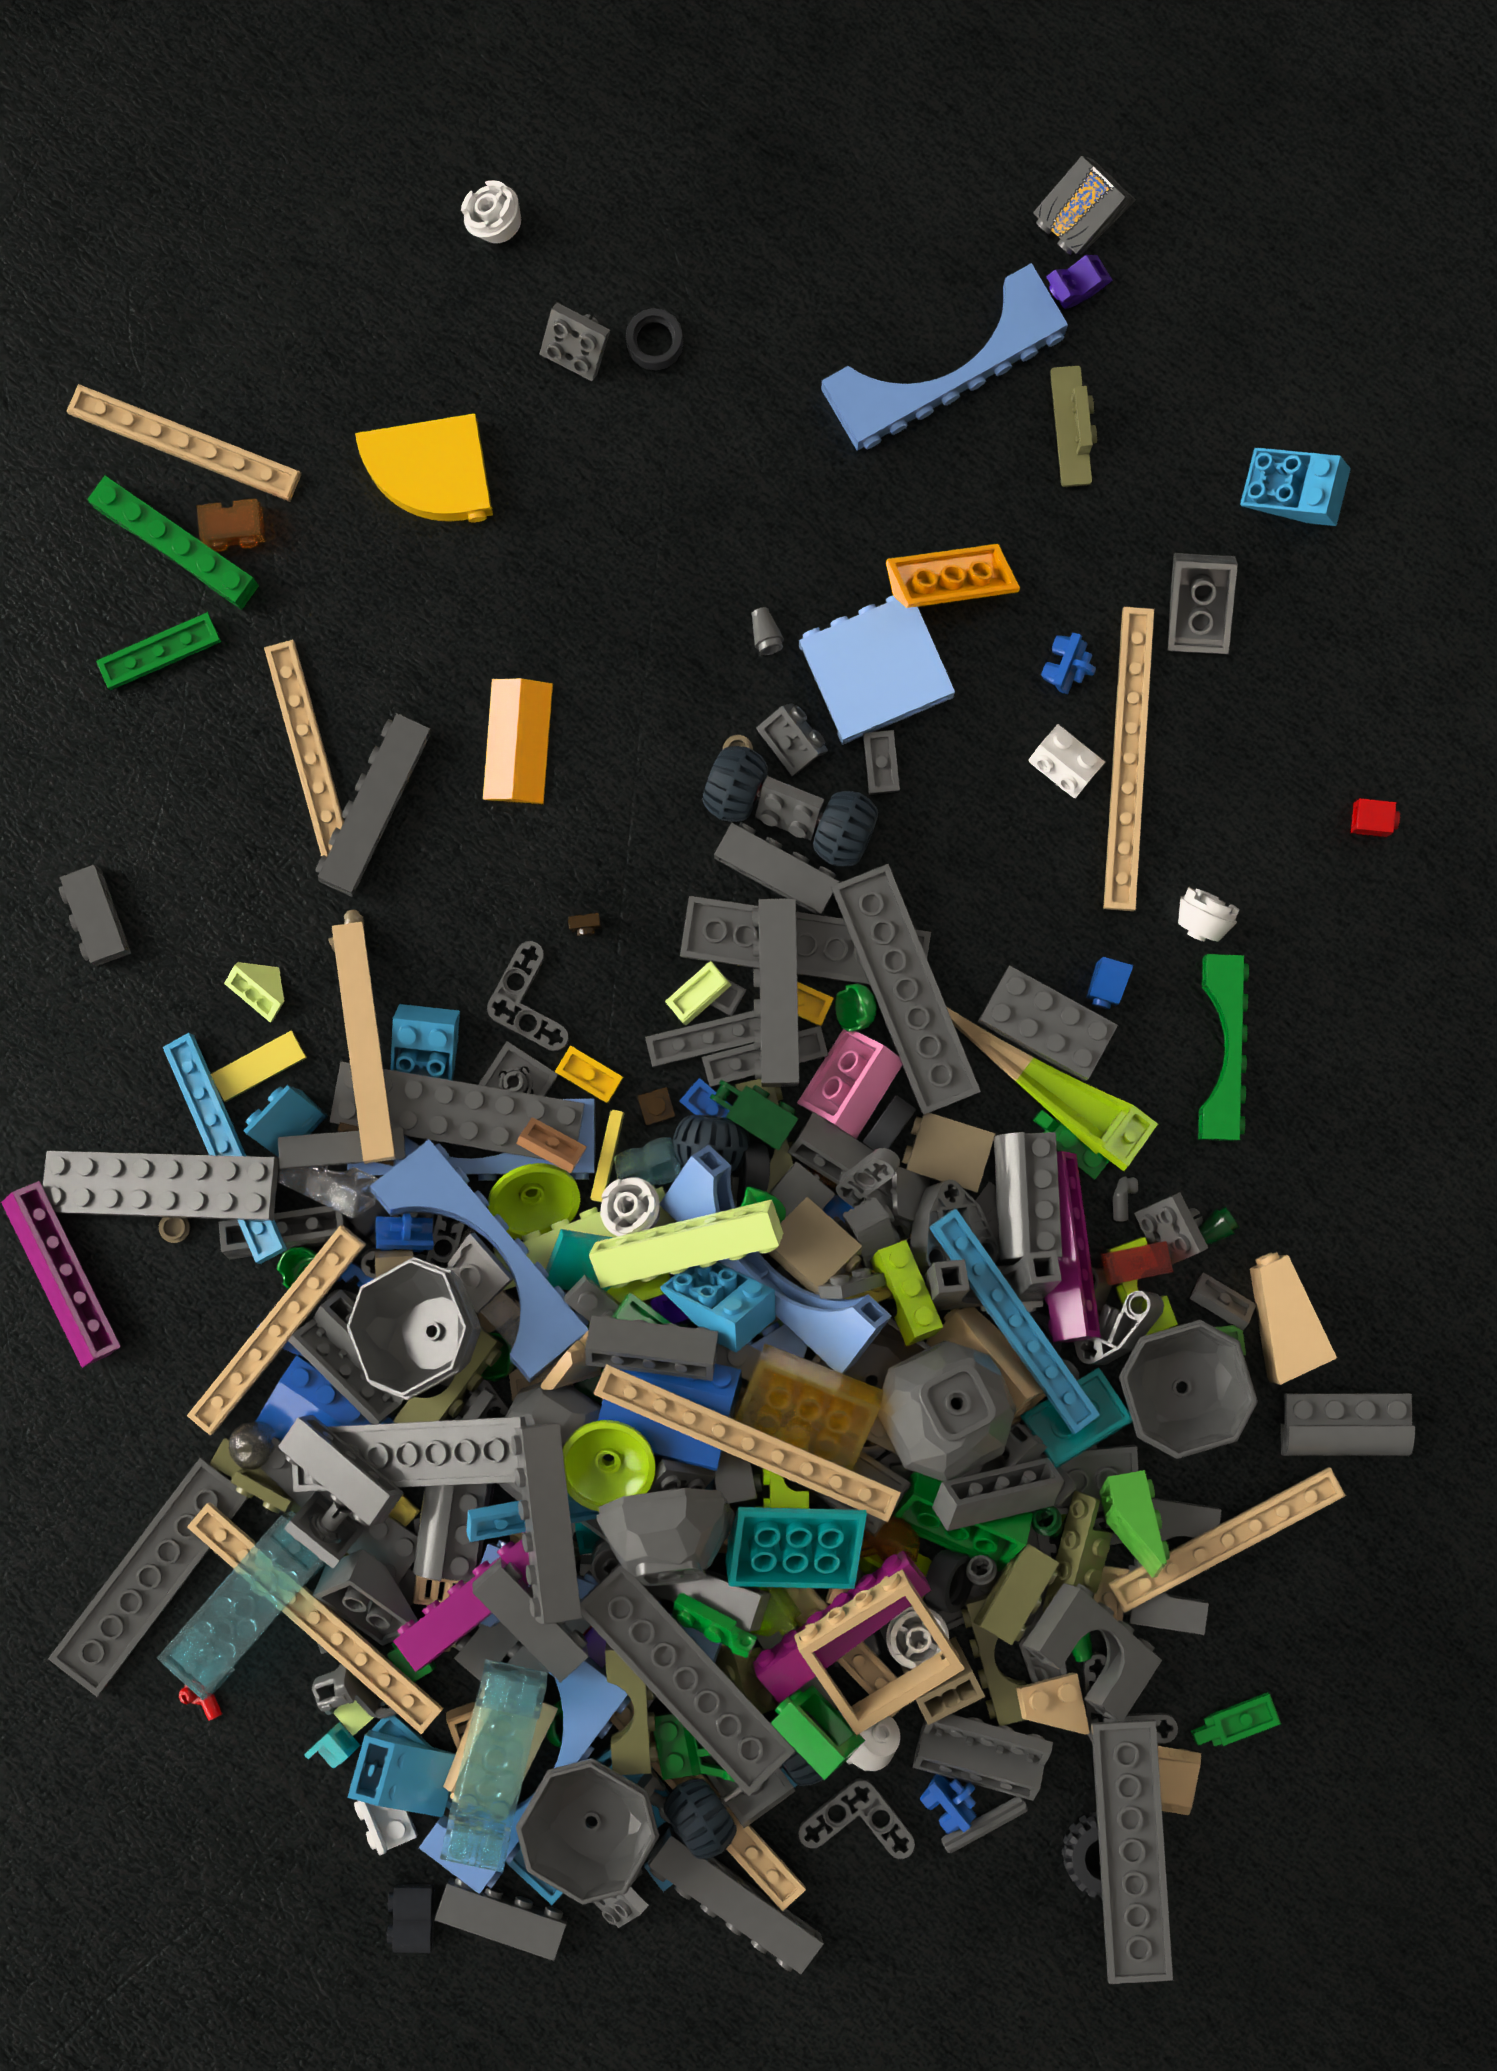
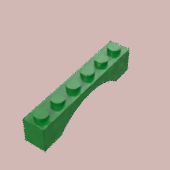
(173, 541)
(1223, 984)

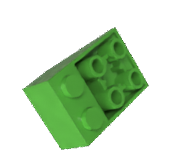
(1133, 1519)

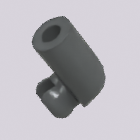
(1120, 1197)

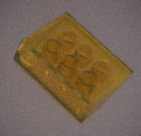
(809, 1406)

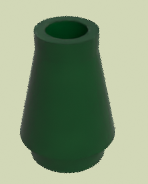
(1218, 1226)
(1048, 1522)

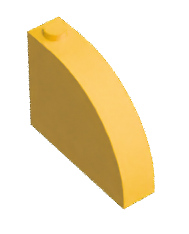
(430, 468)

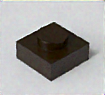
(584, 924)
(656, 1106)

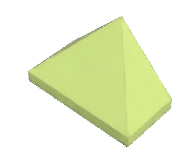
(258, 987)

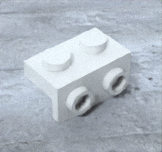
(1066, 761)

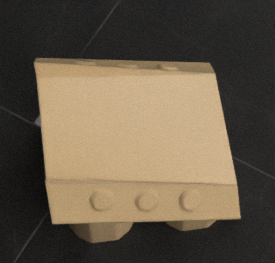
(571, 1367)
(1178, 1778)

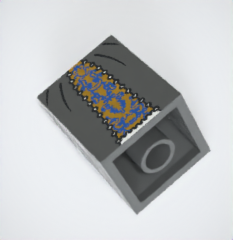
(1082, 206)

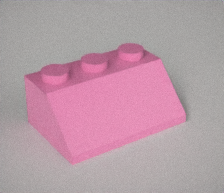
(851, 1081)

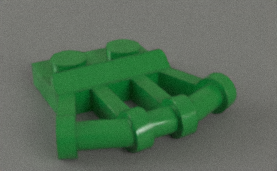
(680, 1751)

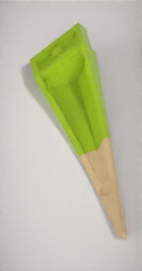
(1092, 1115)

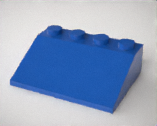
(306, 1393)
(668, 1443)

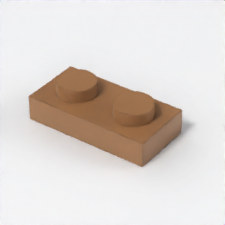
(551, 1145)

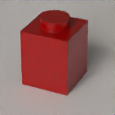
(1374, 817)

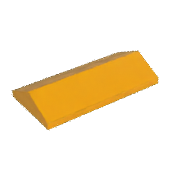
(950, 576)
(517, 741)

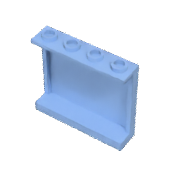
(876, 668)

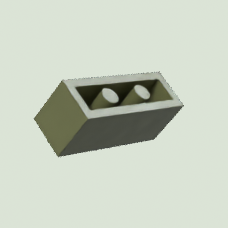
(1017, 1594)

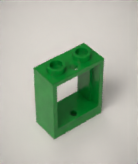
(821, 1750)

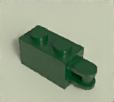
(757, 1113)

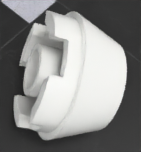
(492, 212)
(1206, 915)
(629, 1206)
(910, 1640)
(880, 1746)

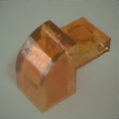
(891, 1540)

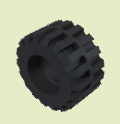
(1074, 1854)

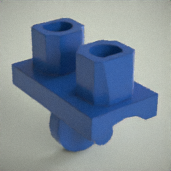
(1073, 664)
(404, 1233)
(954, 1800)

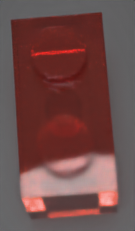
(1136, 1262)

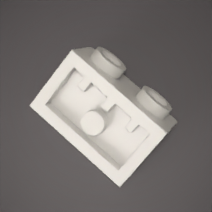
(386, 1826)

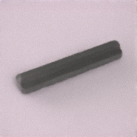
(985, 1824)

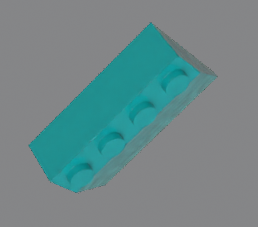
(795, 1547)

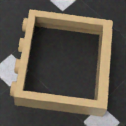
(899, 1691)

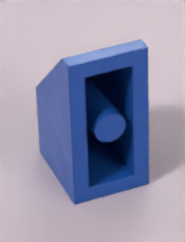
(1108, 982)

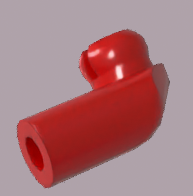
(209, 1705)

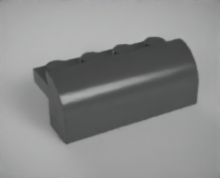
(1027, 1194)
(331, 1351)
(1348, 1425)
(442, 1539)
(983, 1755)

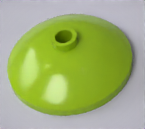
(550, 1200)
(597, 1481)

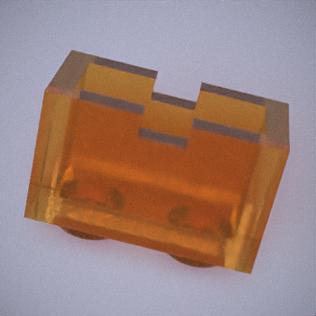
(231, 526)

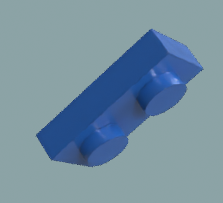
(699, 1103)

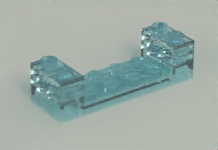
(240, 1610)
(493, 1765)

